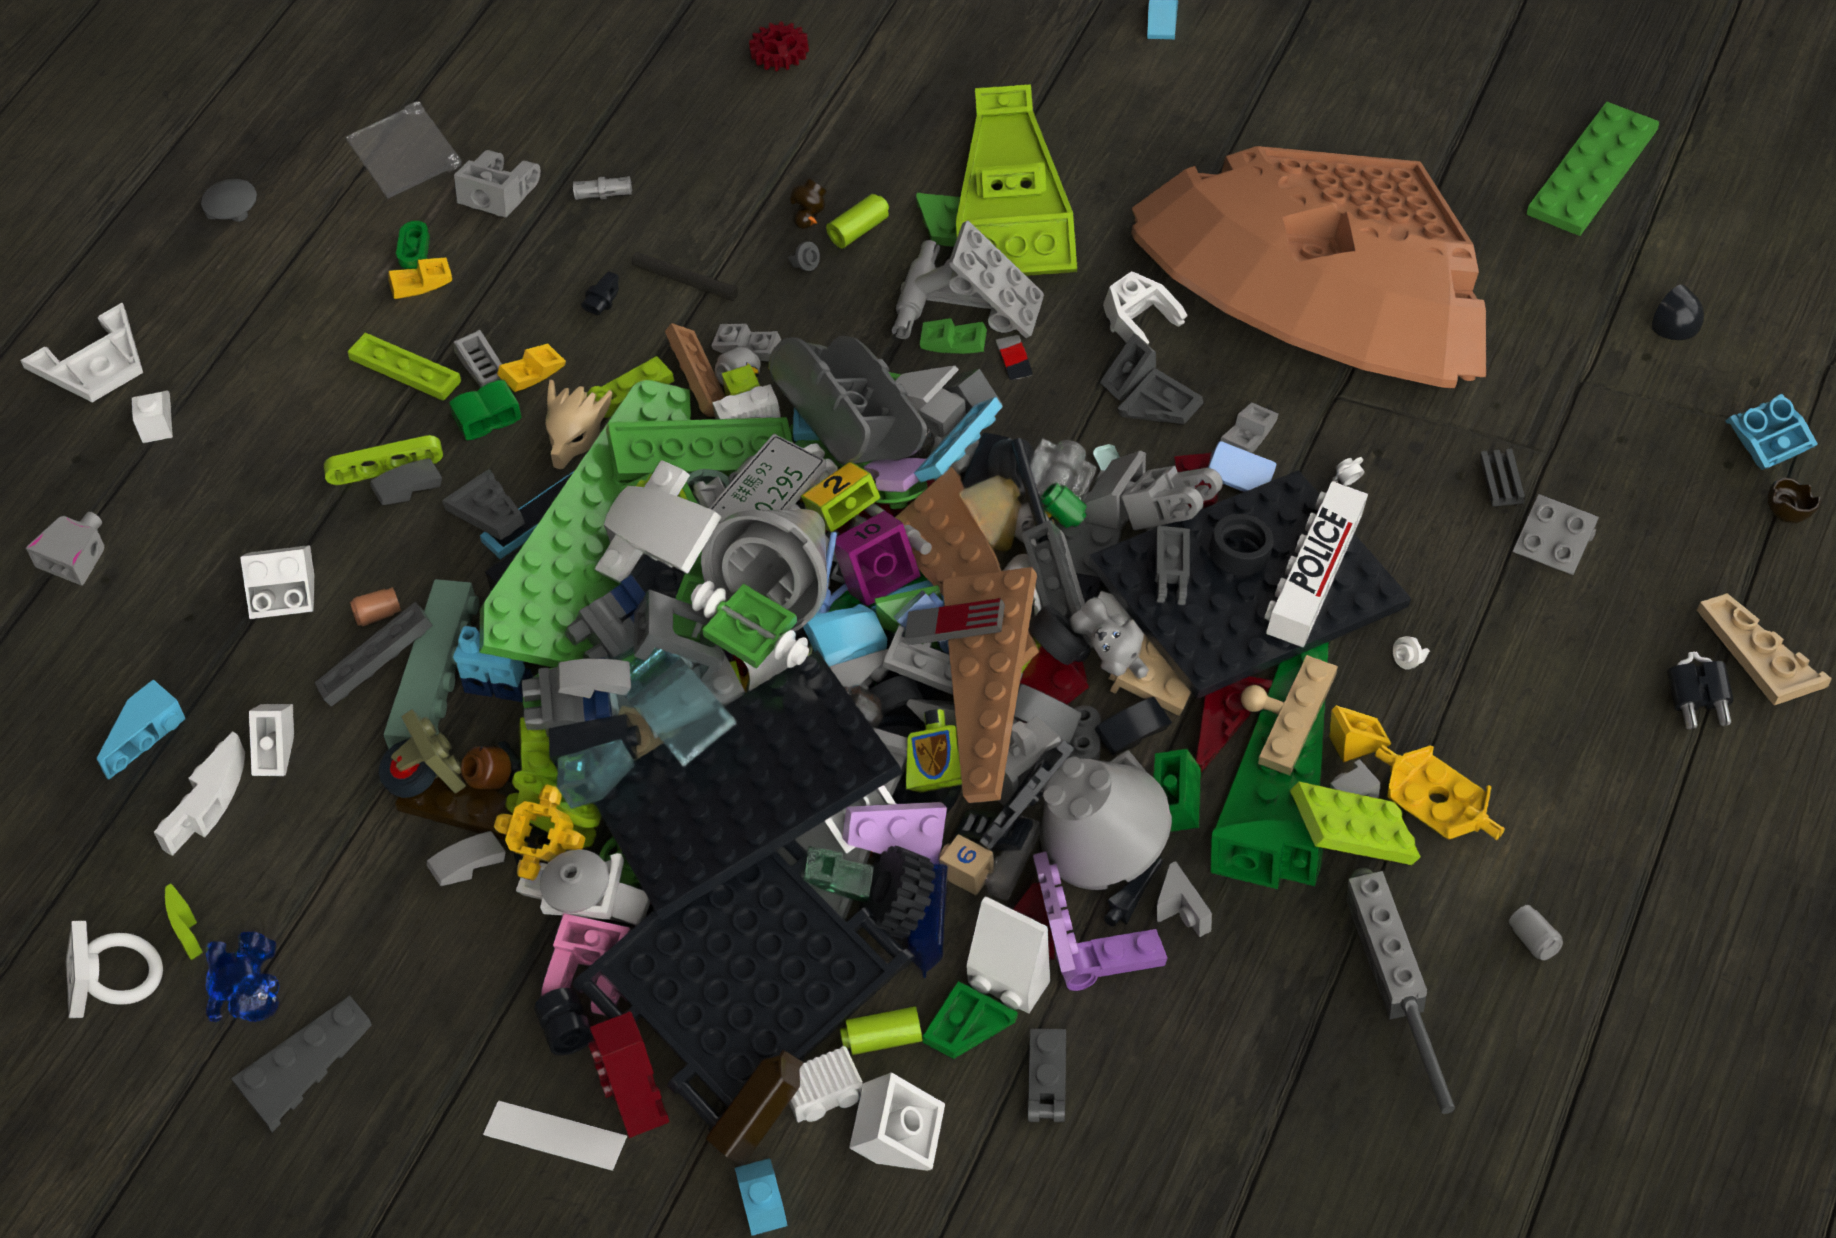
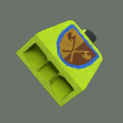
(933, 755)

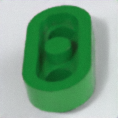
(412, 244)

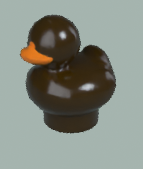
(811, 199)

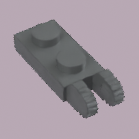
(1172, 561)

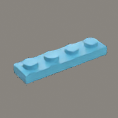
(955, 443)

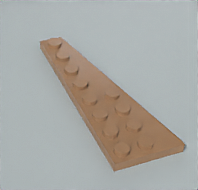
(988, 677)

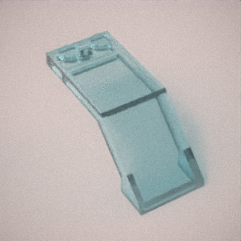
(676, 704)

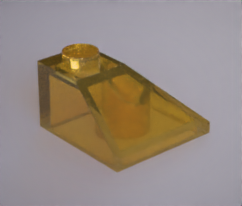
(994, 509)

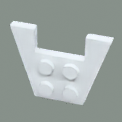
(96, 367)

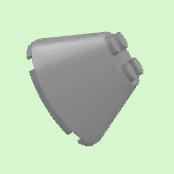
(1103, 822)

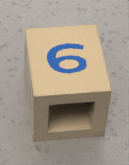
(967, 863)

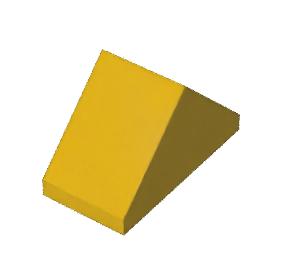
(1355, 733)

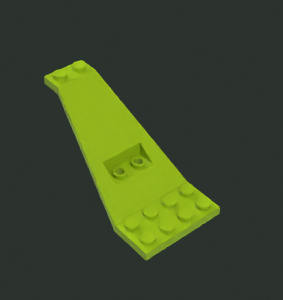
(1024, 223)

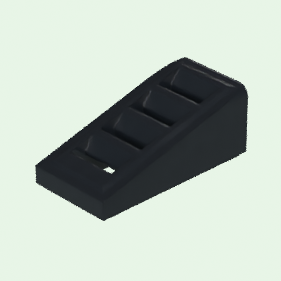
(977, 822)

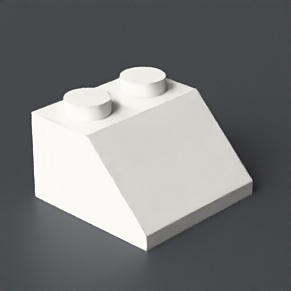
(897, 1124)

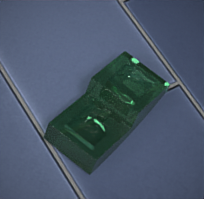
(838, 876)

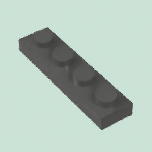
(373, 654)

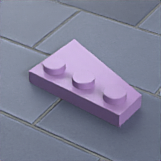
(909, 826)

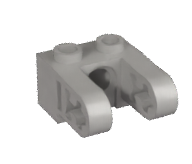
(490, 189)
(1164, 496)

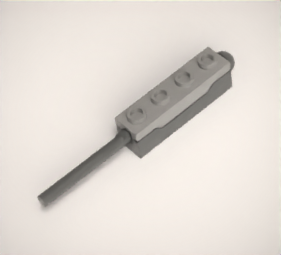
(1394, 966)

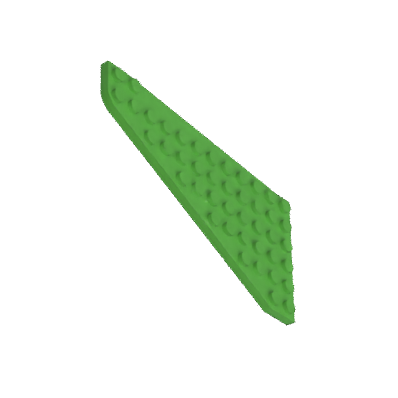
(557, 564)

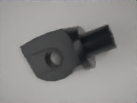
(600, 296)

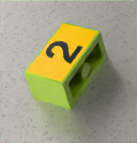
(842, 495)

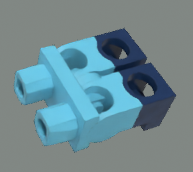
(488, 669)

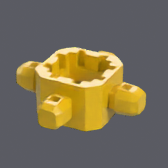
(517, 827)

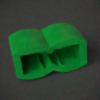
(485, 409)

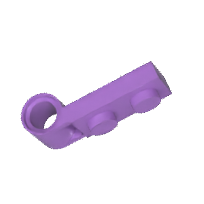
(1114, 956)

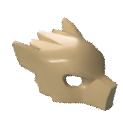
(569, 418)

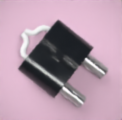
(1699, 687)

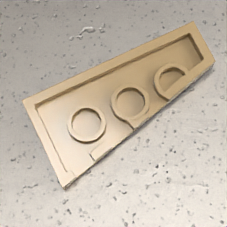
(1761, 652)

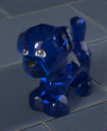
(239, 980)

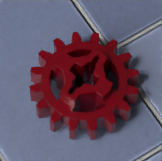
(779, 46)

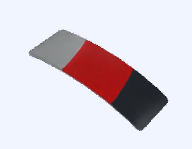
(1014, 357)

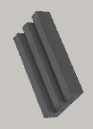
(1498, 459)

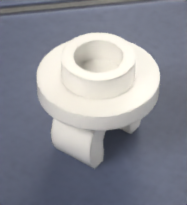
(1408, 652)

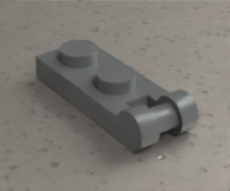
(1047, 1074)

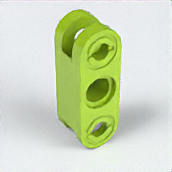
(583, 817)

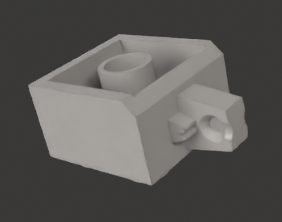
(1025, 748)

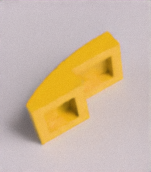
(426, 277)
(533, 368)

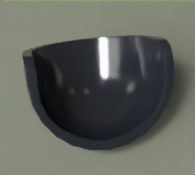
(1678, 315)

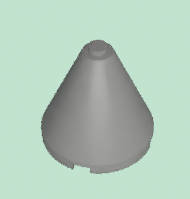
(773, 554)

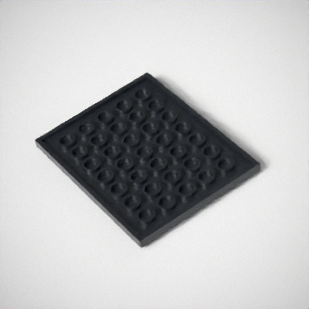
(1222, 625)
(767, 780)

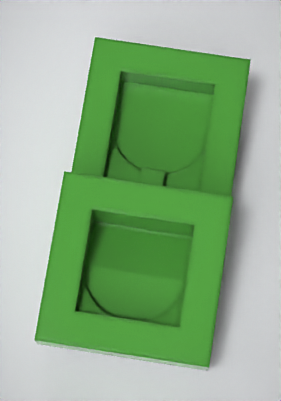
(947, 338)

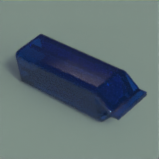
(928, 938)

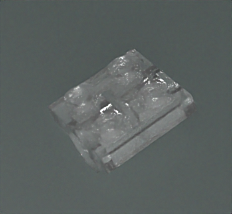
(1061, 464)

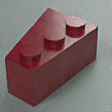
(627, 1074)

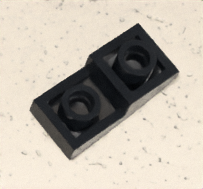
(1132, 725)

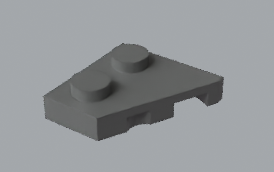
(1161, 400)

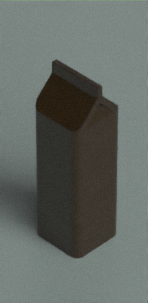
(756, 1107)

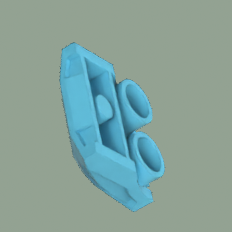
(1772, 432)
(846, 634)

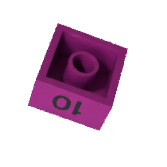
(876, 558)

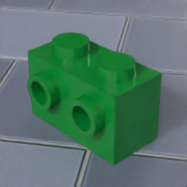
(1180, 780)

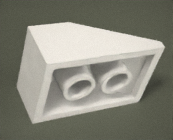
(1009, 956)

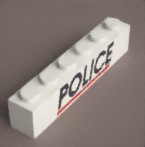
(1316, 564)

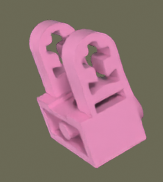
(581, 942)

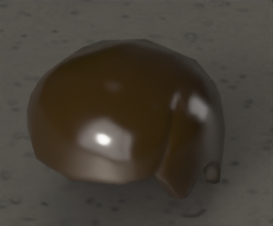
(1792, 500)

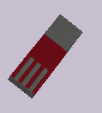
(954, 621)

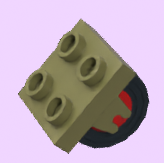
(415, 762)

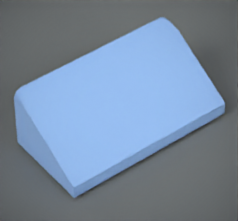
(1240, 468)

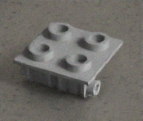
(1556, 534)

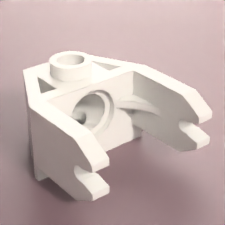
(1134, 295)

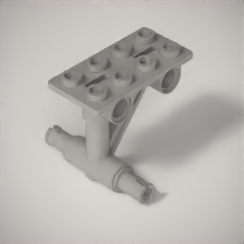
(972, 277)

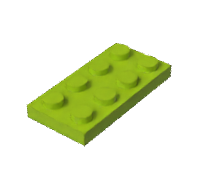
(1355, 823)

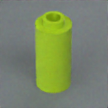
(858, 220)
(882, 1031)

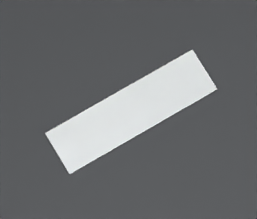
(555, 1135)

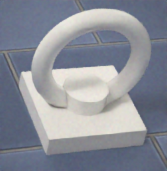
(83, 969)

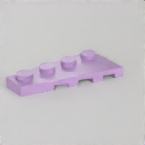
(1058, 919)

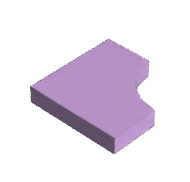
(894, 474)

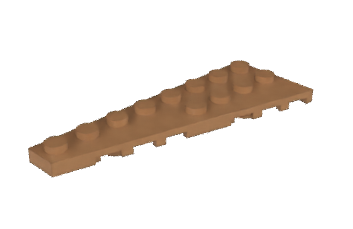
(954, 536)

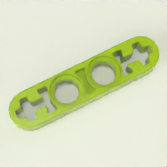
(382, 457)

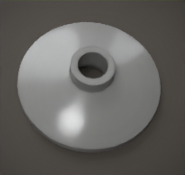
(582, 890)

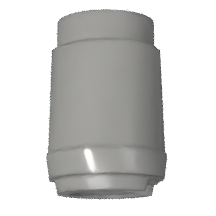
(1536, 932)

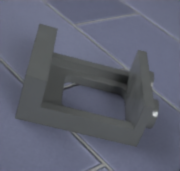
(655, 629)

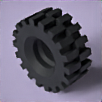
(900, 890)

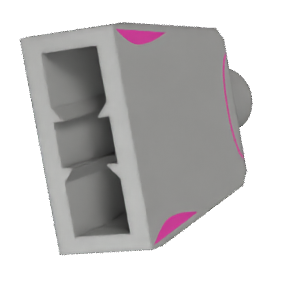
(68, 548)

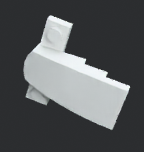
(656, 524)

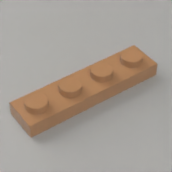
(695, 367)

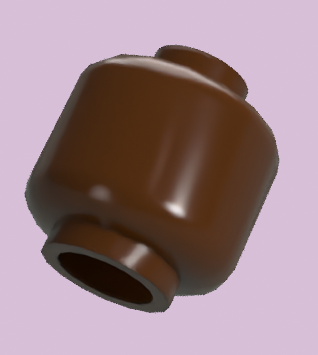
(486, 767)

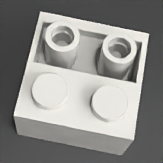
(279, 581)

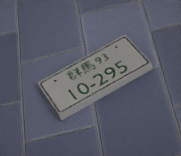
(770, 479)

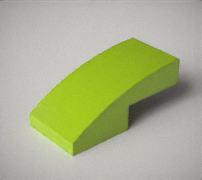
(181, 920)

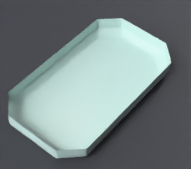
(1104, 455)

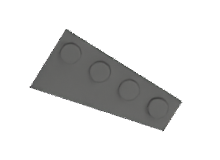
(288, 1070)

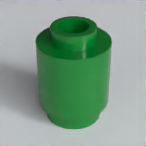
(1063, 505)

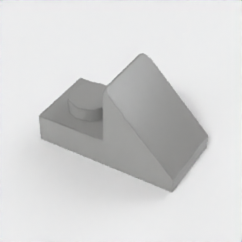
(1181, 897)

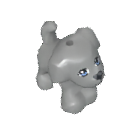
(1113, 638)

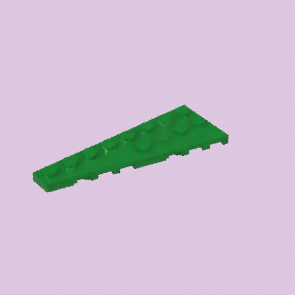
(1264, 792)

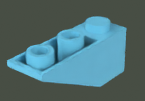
(140, 725)

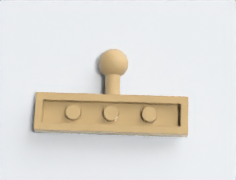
(1294, 715)

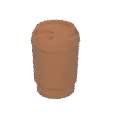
(374, 606)

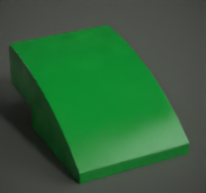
(1266, 852)

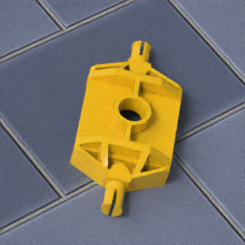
(1422, 774)

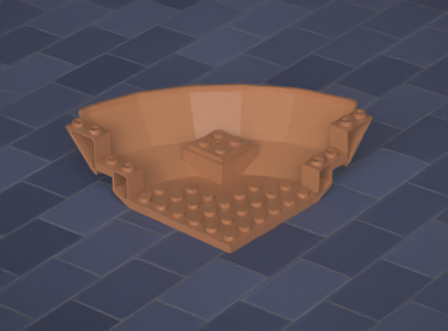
(1328, 258)

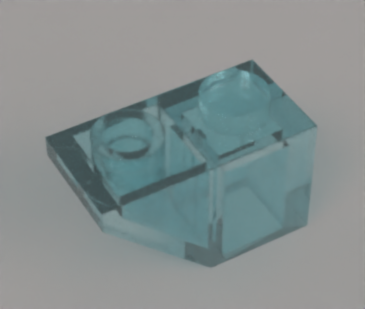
(592, 772)

